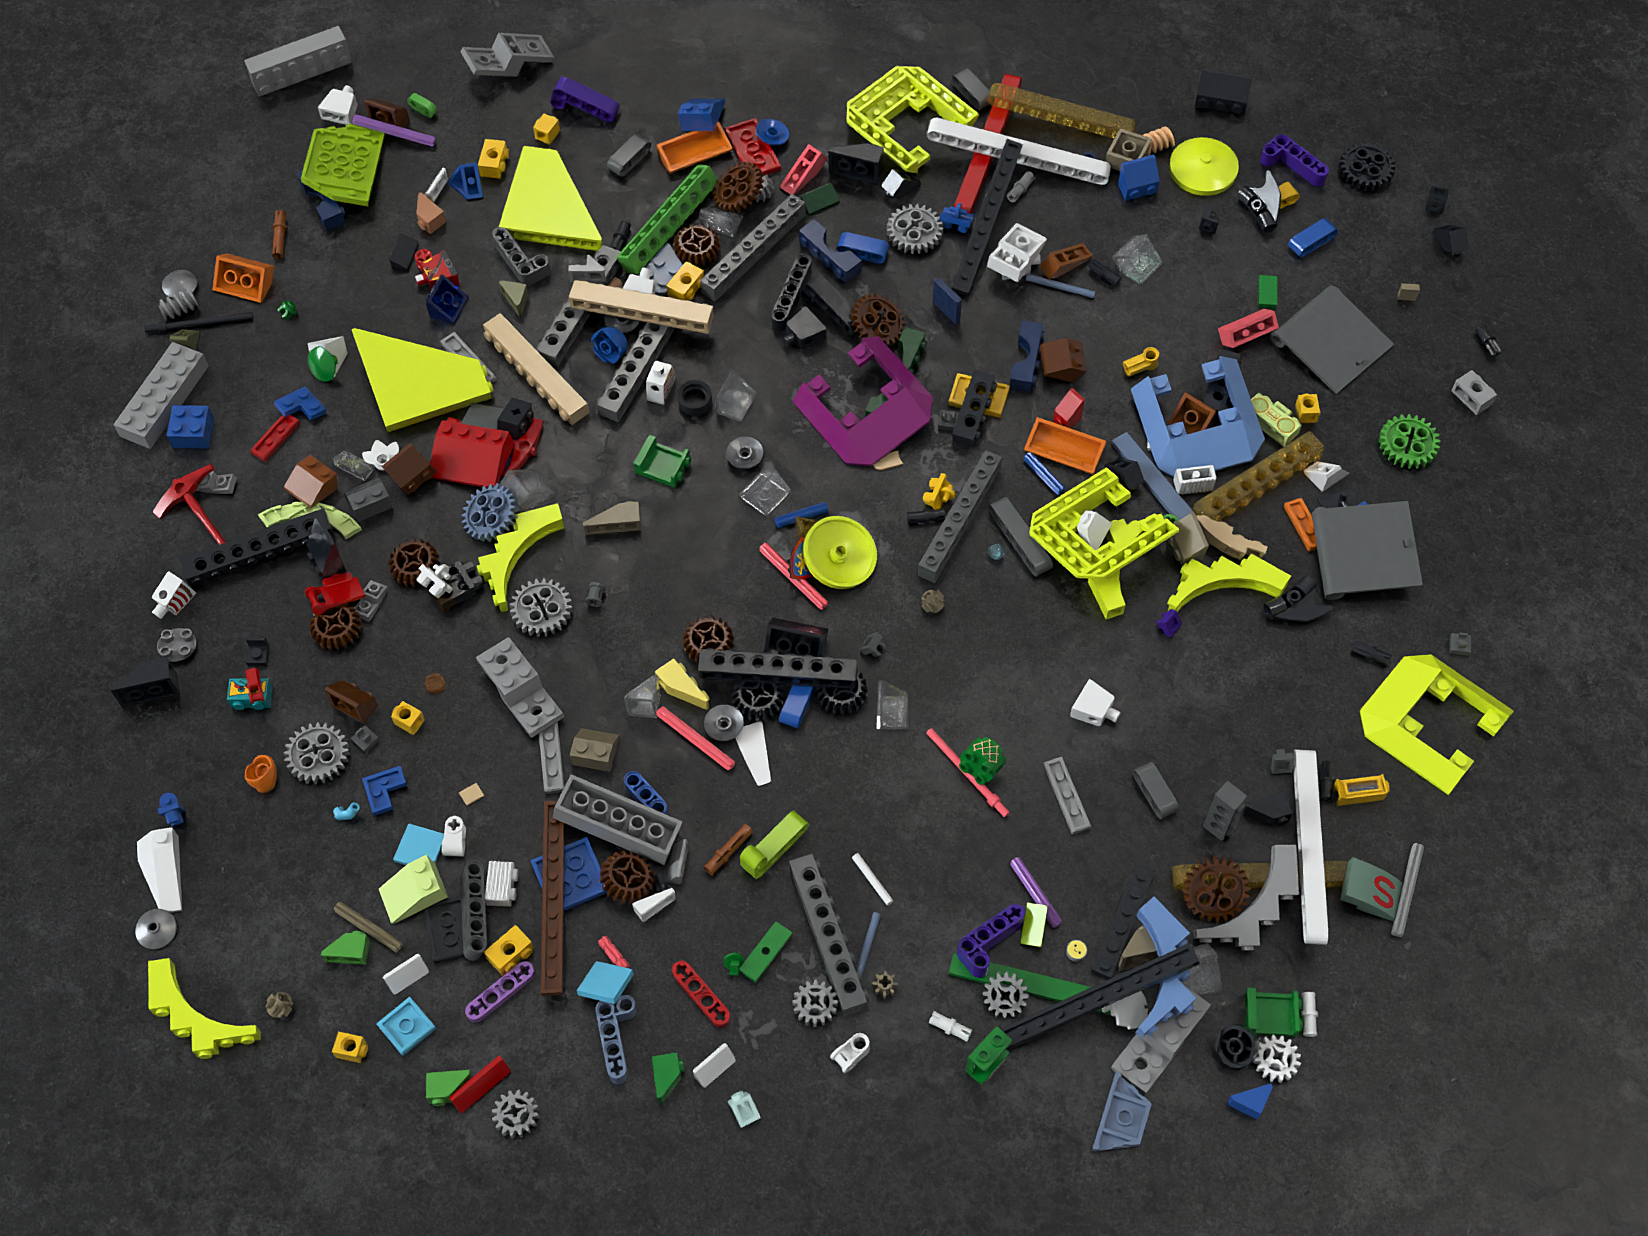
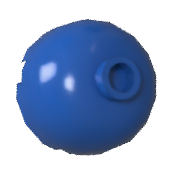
(609, 344)

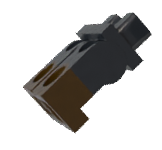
(461, 583)

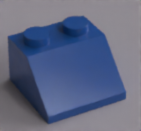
(1139, 178)

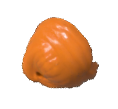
(261, 773)

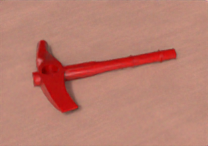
(524, 447)
(183, 490)

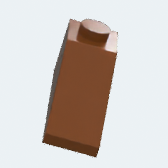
(1064, 260)

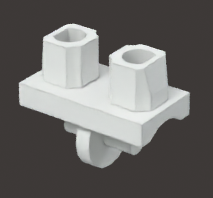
(440, 585)

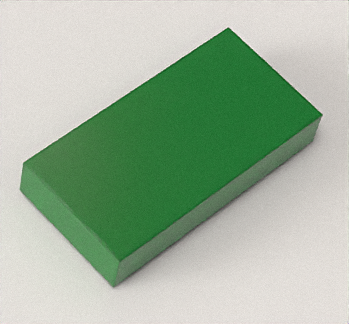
(1267, 291)

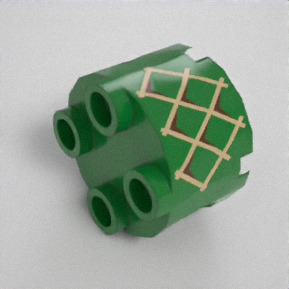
(982, 759)

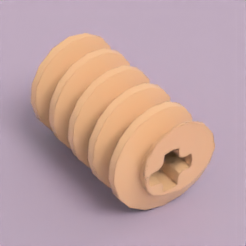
(1160, 138)

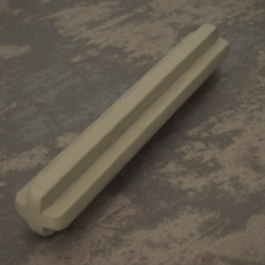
(368, 927)

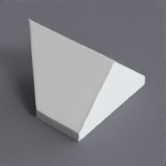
(335, 346)
(1325, 474)

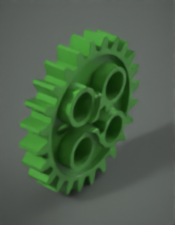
(1426, 445)

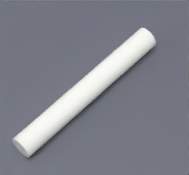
(872, 879)

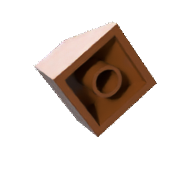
(311, 481)

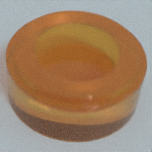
(434, 683)

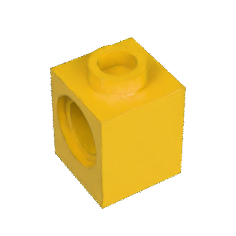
(1305, 414)
(410, 724)
(343, 1041)

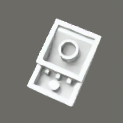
(1016, 252)

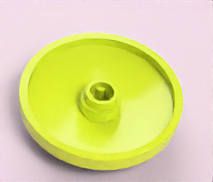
(1203, 166)
(839, 552)

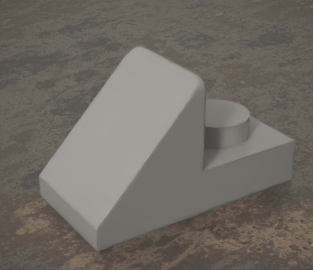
(591, 272)

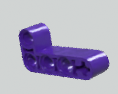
(583, 98)
(1296, 158)
(993, 935)

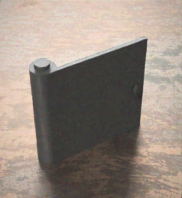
(1332, 338)
(1365, 548)

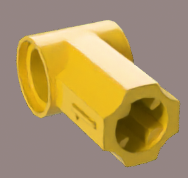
(1141, 362)

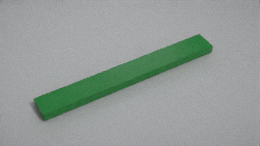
(1037, 984)

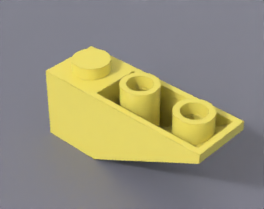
(678, 684)

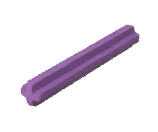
(1035, 891)

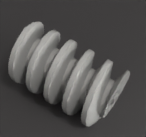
(177, 304)

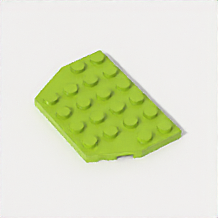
(343, 162)

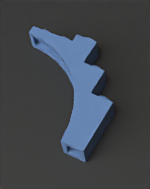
(1167, 936)

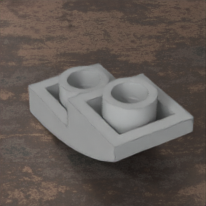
(217, 484)
(374, 595)

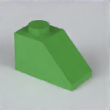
(349, 949)
(443, 1084)

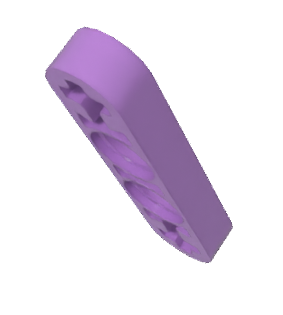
(497, 988)

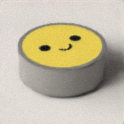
(1076, 950)

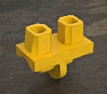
(941, 493)

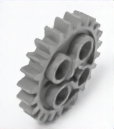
(914, 228)
(524, 614)
(320, 768)

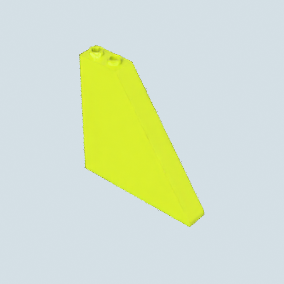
(546, 204)
(418, 380)

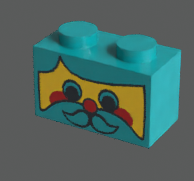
(239, 695)

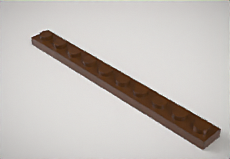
(552, 903)

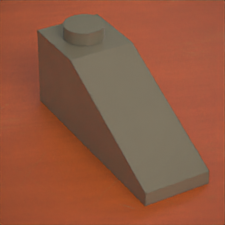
(618, 518)

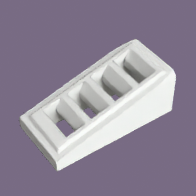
(651, 905)

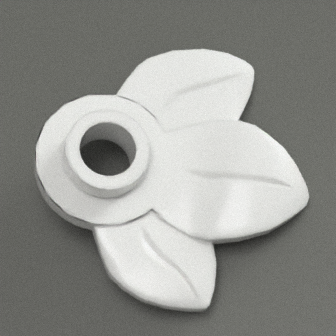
(380, 453)

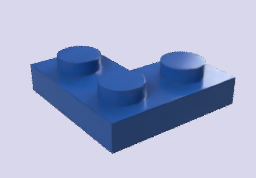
(300, 400)
(379, 785)

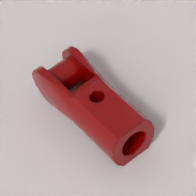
(254, 684)

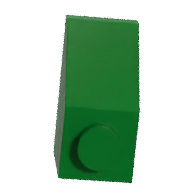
(666, 1074)

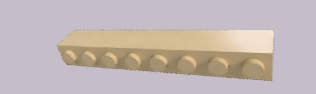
(641, 306)
(535, 369)

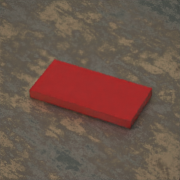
(751, 148)

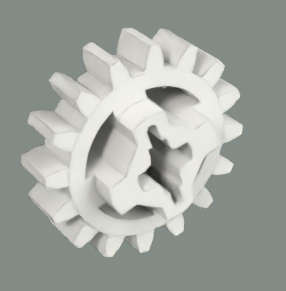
(1280, 1066)

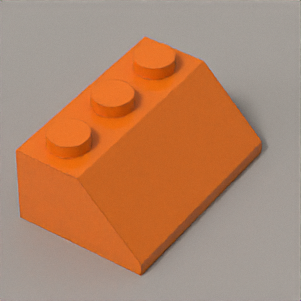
(242, 277)

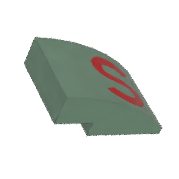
(1371, 889)

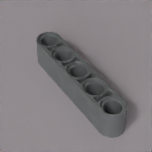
(1018, 535)
(471, 918)

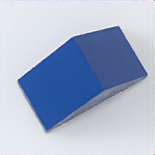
(1251, 1101)

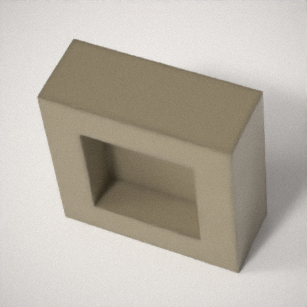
(1408, 292)

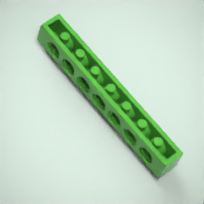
(667, 219)

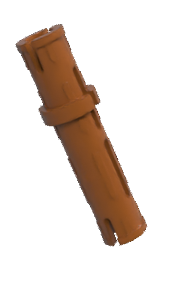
(279, 232)
(738, 839)

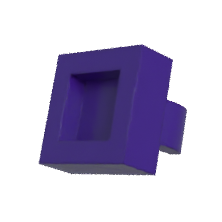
(1169, 622)

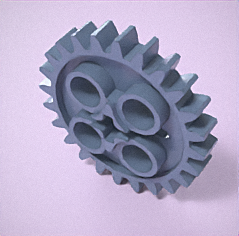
(490, 512)

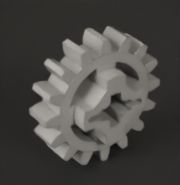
(1012, 988)
(819, 1010)
(524, 1111)

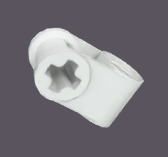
(454, 840)
(850, 1052)

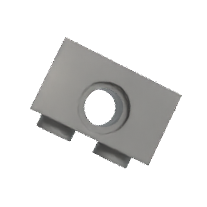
(1474, 392)

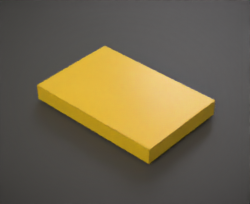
(960, 388)

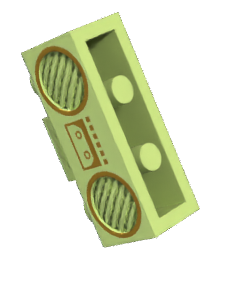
(1275, 419)

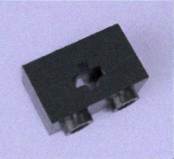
(515, 417)

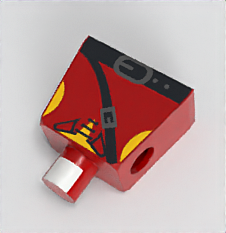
(434, 267)

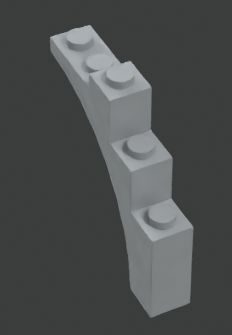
(1281, 882)

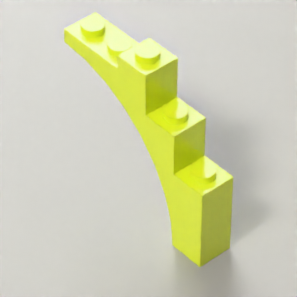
(528, 529)
(1250, 574)
(1108, 590)
(207, 1034)

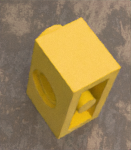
(493, 158)
(685, 282)
(512, 939)

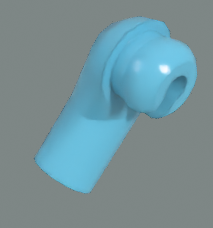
(341, 814)

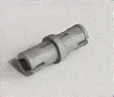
(1020, 187)

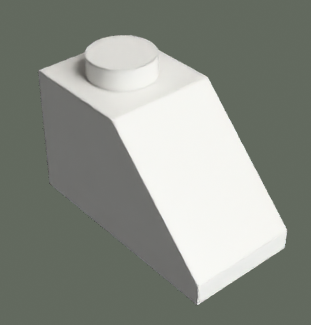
(1093, 528)

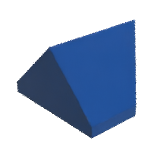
(467, 181)

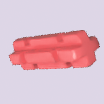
(612, 952)

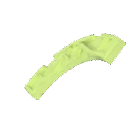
(339, 521)

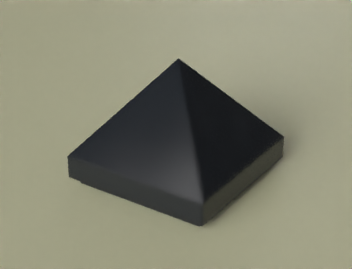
(659, 884)

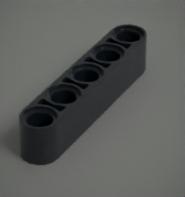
(791, 292)

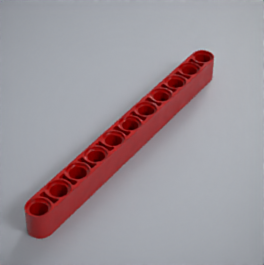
(980, 162)

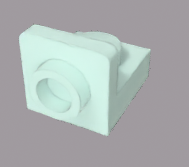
(743, 1108)

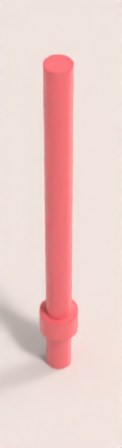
(992, 799)

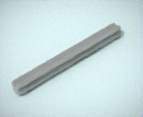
(1407, 889)

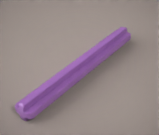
(394, 130)

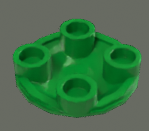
(322, 364)

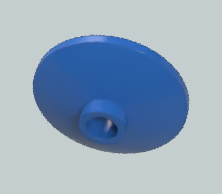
(772, 132)

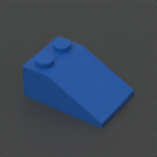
(700, 114)

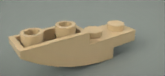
(1221, 537)

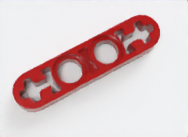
(699, 995)

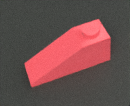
(804, 170)

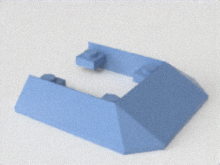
(1222, 446)

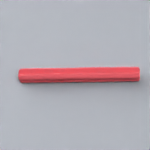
(802, 585)
(695, 738)

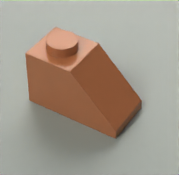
(429, 214)

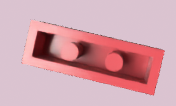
(1248, 328)

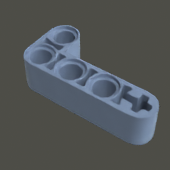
(614, 1040)

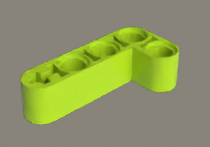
(760, 858)

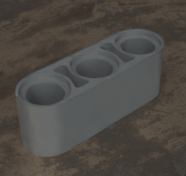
(971, 88)
(629, 155)
(1156, 790)

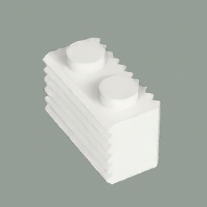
(1194, 479)
(500, 883)

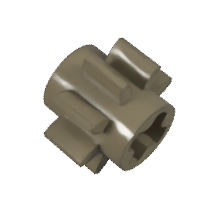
(932, 601)
(879, 984)
(279, 1005)

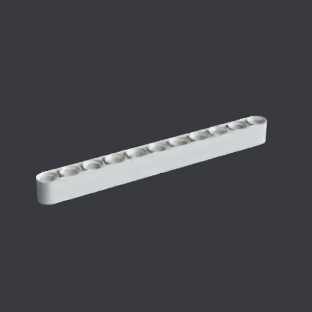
(1030, 155)
(1310, 848)

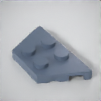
(663, 268)
(1122, 1117)

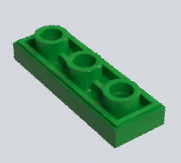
(773, 943)

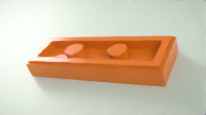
(1302, 521)

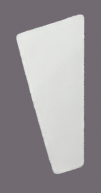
(753, 748)

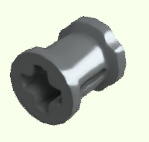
(595, 594)

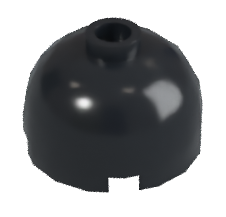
(1237, 1045)

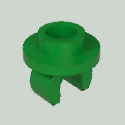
(289, 309)
(733, 962)

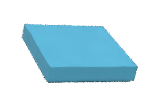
(417, 843)
(605, 982)
(406, 1026)

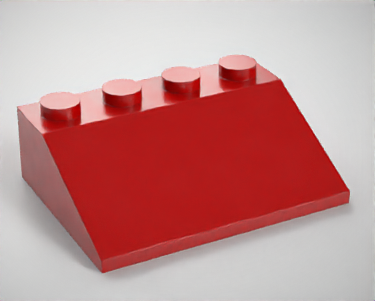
(470, 454)

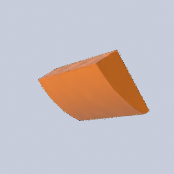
(693, 148)
(1065, 446)

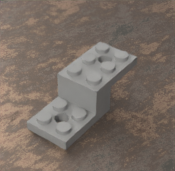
(507, 54)
(520, 687)
(1158, 1048)

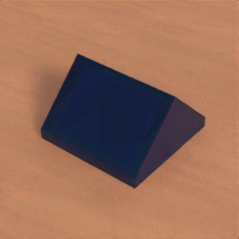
(445, 300)

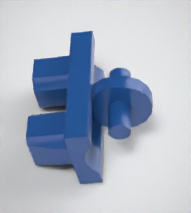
(957, 216)
(171, 809)

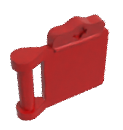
(336, 591)

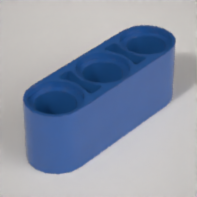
(1313, 237)
(863, 247)
(796, 705)
(643, 788)

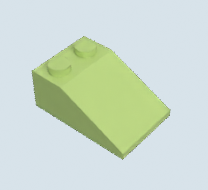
(412, 889)

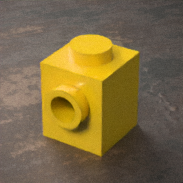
(546, 128)

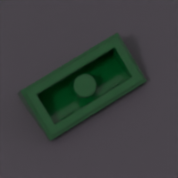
(820, 198)

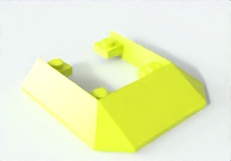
(890, 95)
(1057, 522)
(1392, 729)

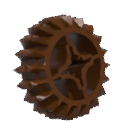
(696, 245)
(413, 555)
(707, 630)
(336, 632)
(637, 872)

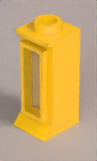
(1361, 790)

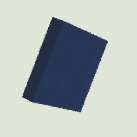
(947, 300)

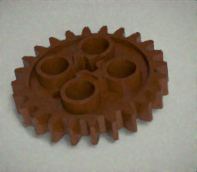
(738, 187)
(867, 312)
(1234, 892)

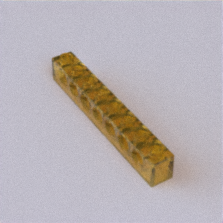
(1262, 471)

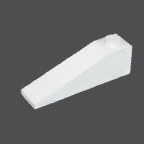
(161, 867)

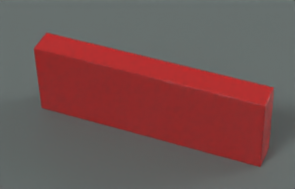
(275, 437)
(480, 1084)

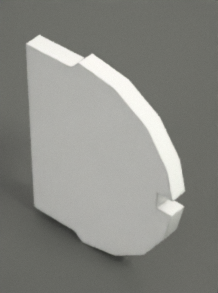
(1129, 1011)

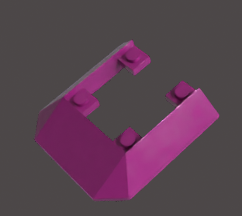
(883, 429)

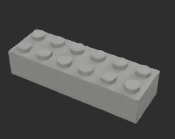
(298, 61)
(165, 386)
(617, 819)

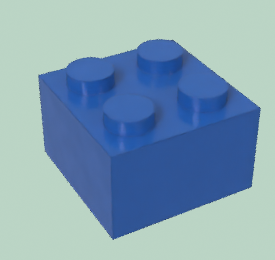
(190, 426)

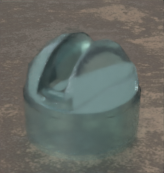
(996, 551)

